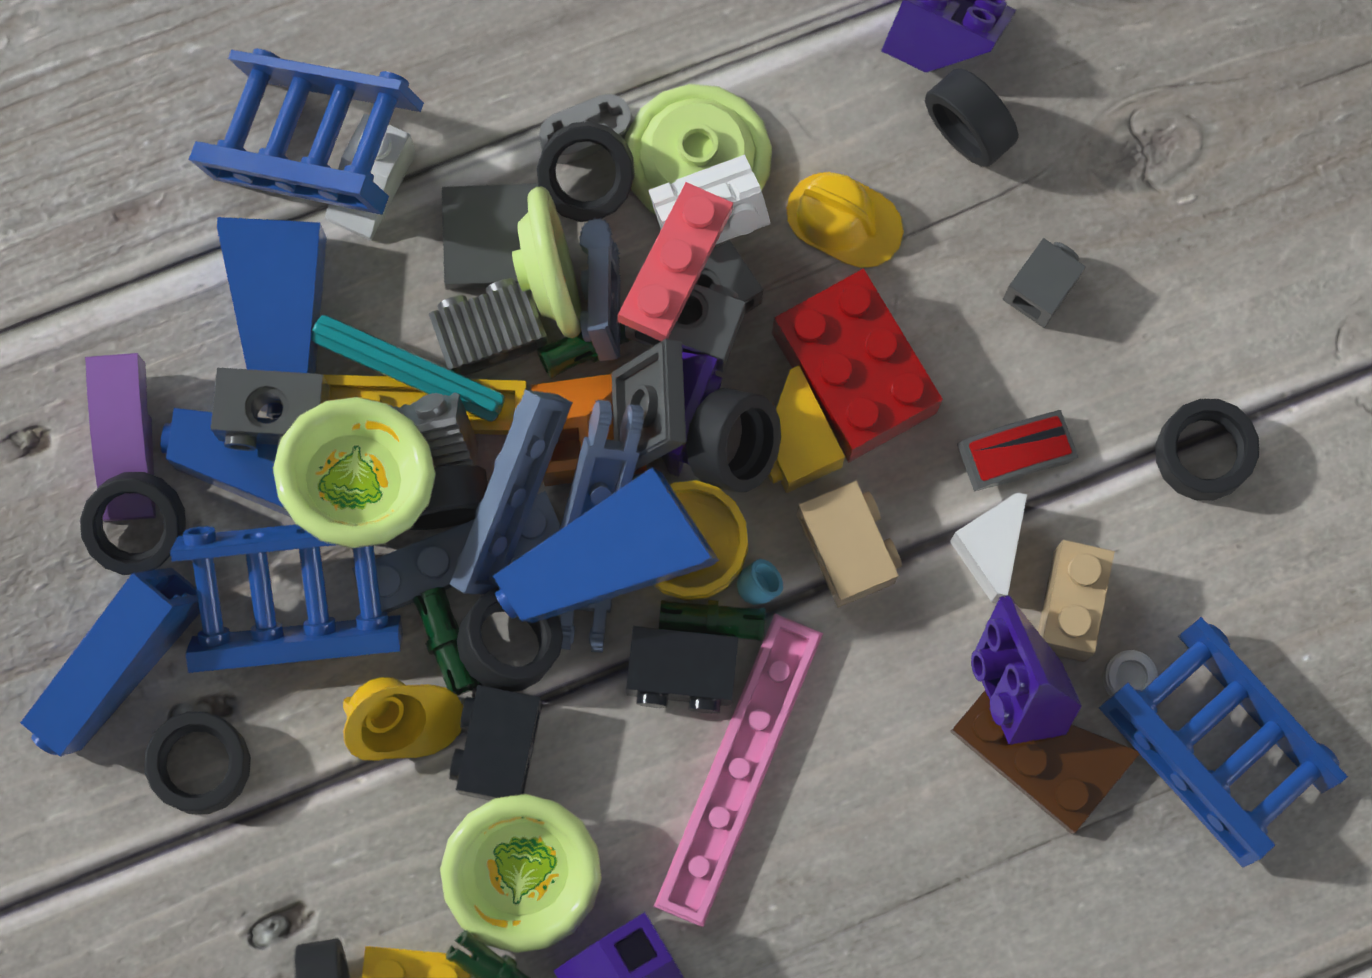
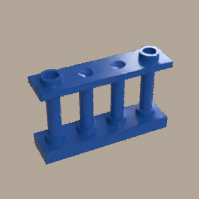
(311, 176)
(268, 640)
(1208, 791)

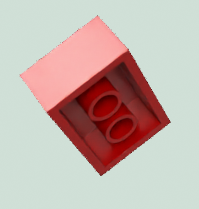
(857, 364)

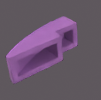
(120, 428)

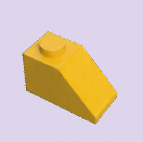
(807, 442)

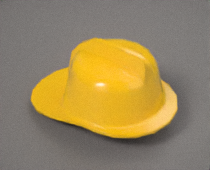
(845, 219)
(400, 720)

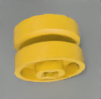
(725, 532)

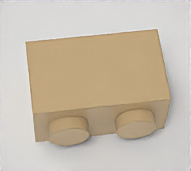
(848, 543)
(1075, 599)

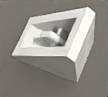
(991, 544)

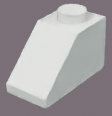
(388, 170)

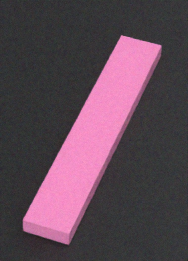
(738, 770)

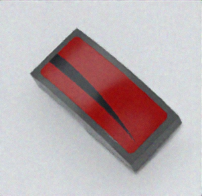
(1017, 450)

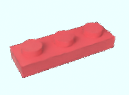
(675, 262)

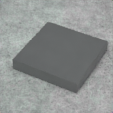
(481, 233)
(657, 385)

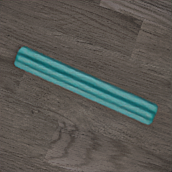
(405, 366)

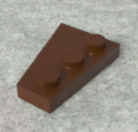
(1058, 773)

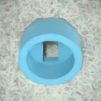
(759, 582)

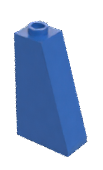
(275, 291)
(198, 452)
(610, 550)
(112, 659)

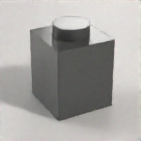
(1044, 281)

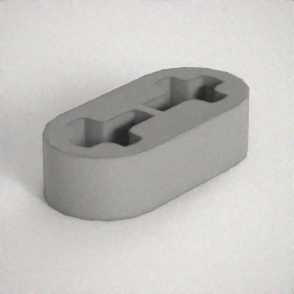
(585, 112)

